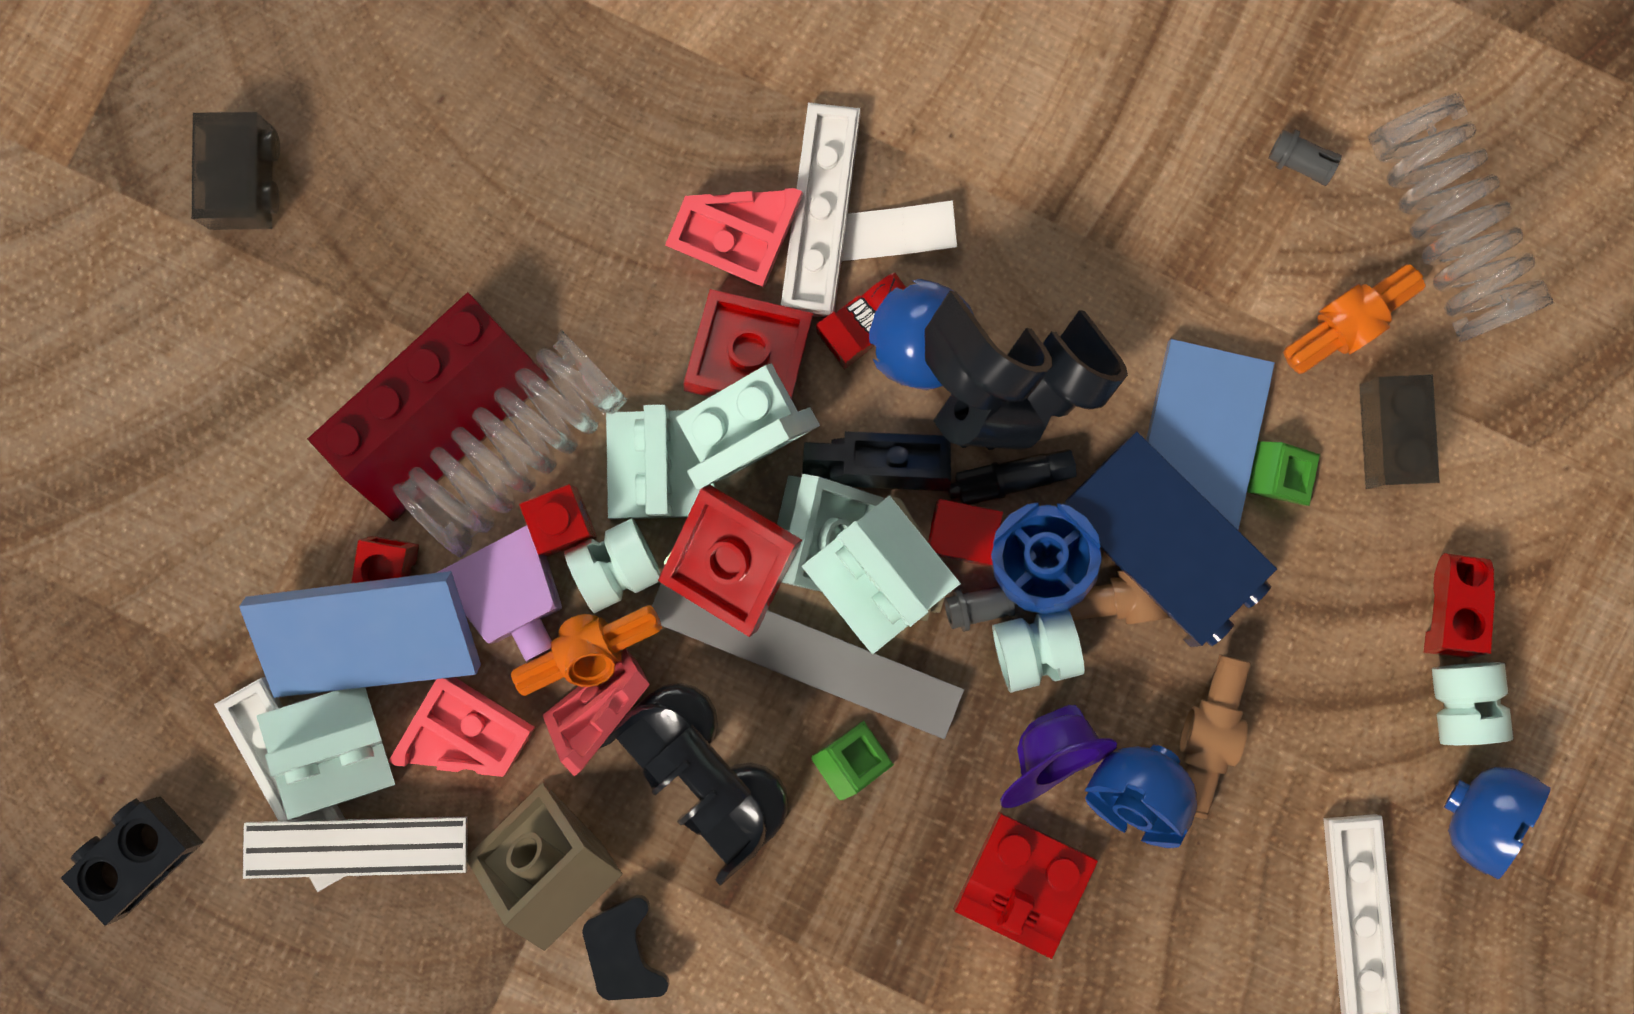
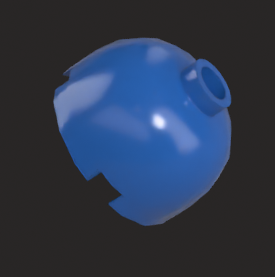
(900, 333)
(1046, 557)
(1145, 791)
(1494, 817)

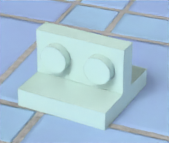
(742, 425)
(649, 465)
(817, 513)
(881, 574)
(325, 751)

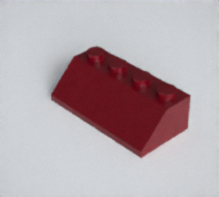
(420, 403)

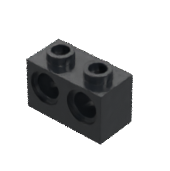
(137, 866)

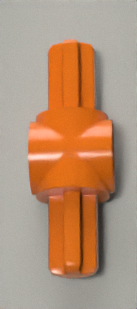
(1354, 319)
(586, 650)

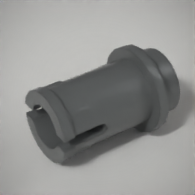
(1304, 157)
(977, 607)

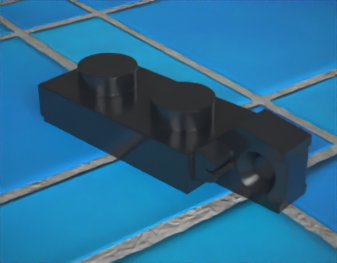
(882, 461)

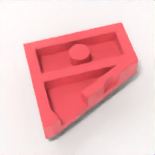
(736, 230)
(591, 713)
(462, 731)

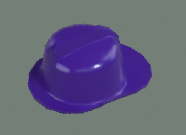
(1053, 751)

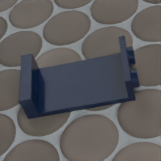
(1172, 541)

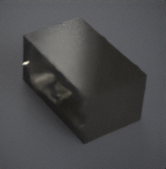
(234, 171)
(1399, 432)

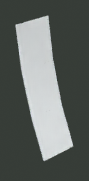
(899, 231)

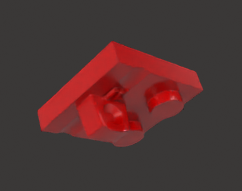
(741, 337)
(729, 560)
(1025, 885)

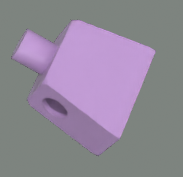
(508, 592)

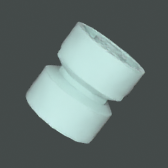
(612, 565)
(1038, 649)
(1472, 704)

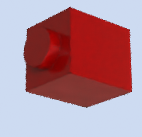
(557, 520)
(964, 532)

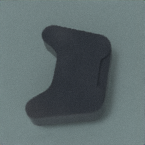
(616, 953)

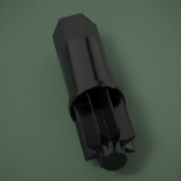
(1013, 476)

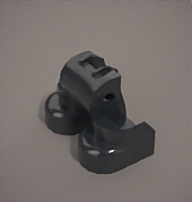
(1012, 396)
(736, 805)

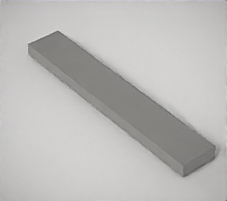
(822, 663)

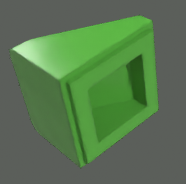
(1283, 472)
(852, 761)

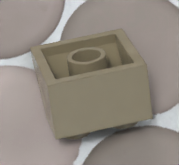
(542, 868)

